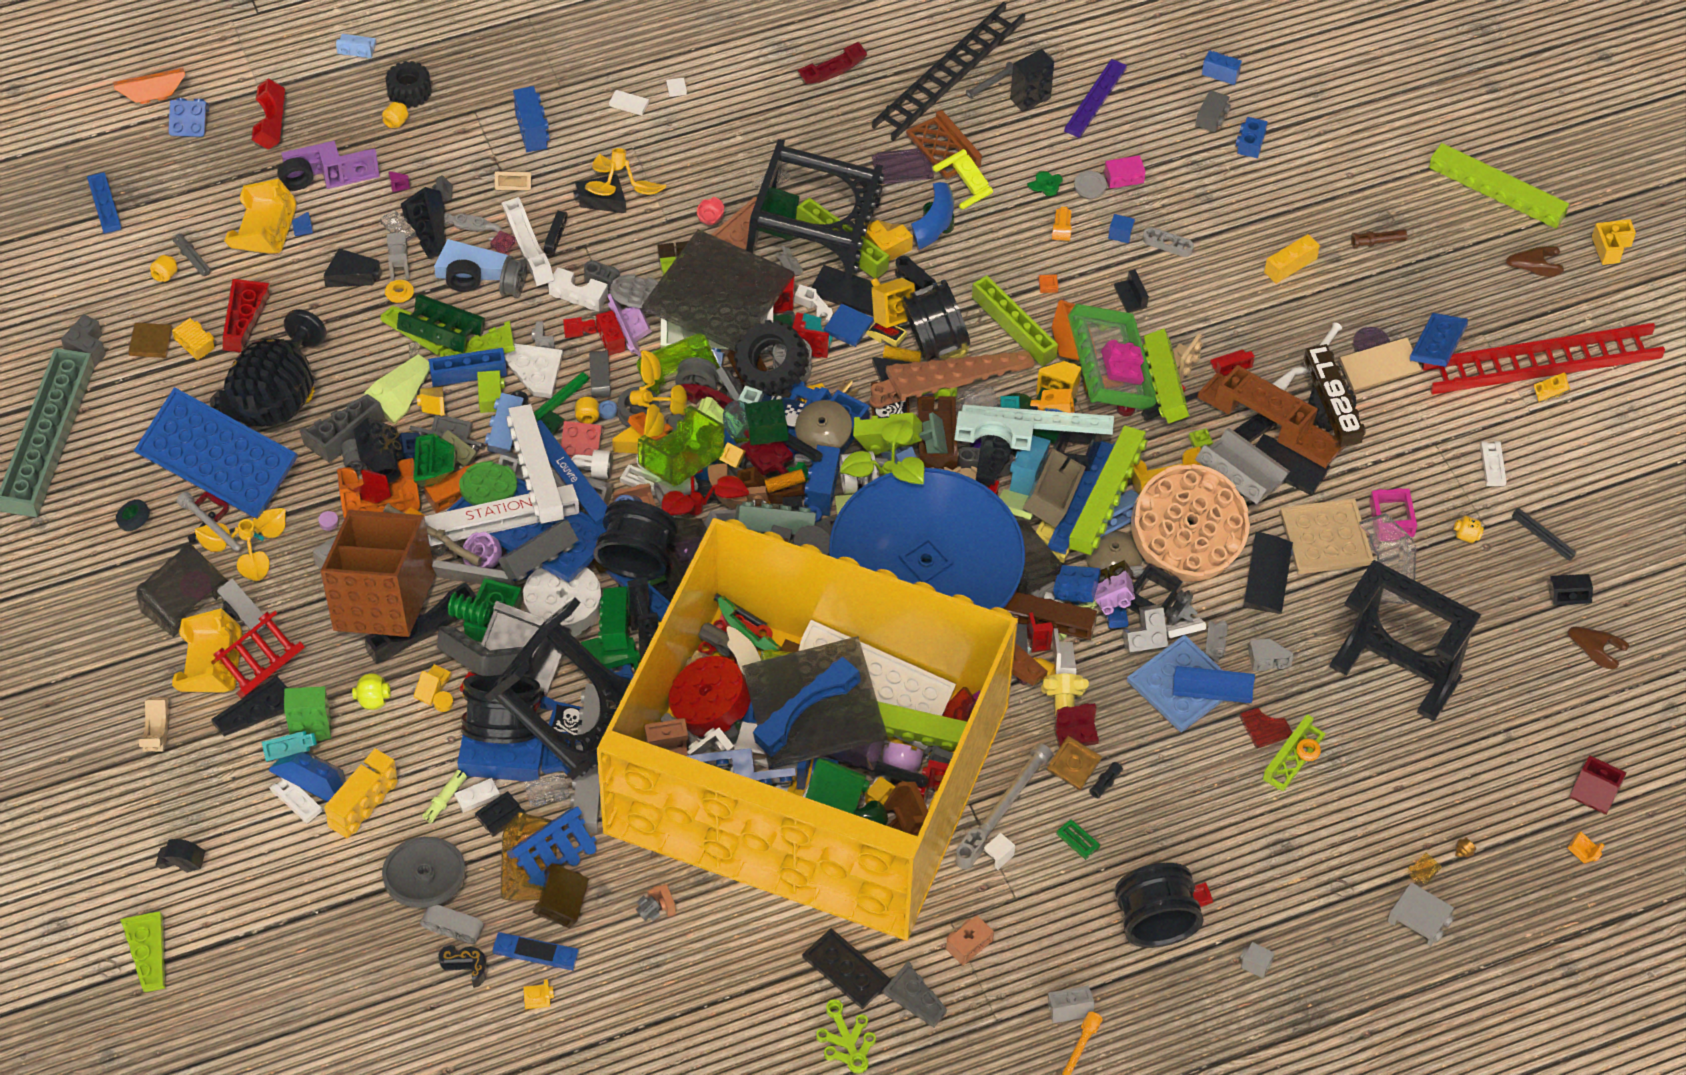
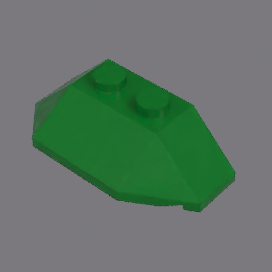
(432, 460)

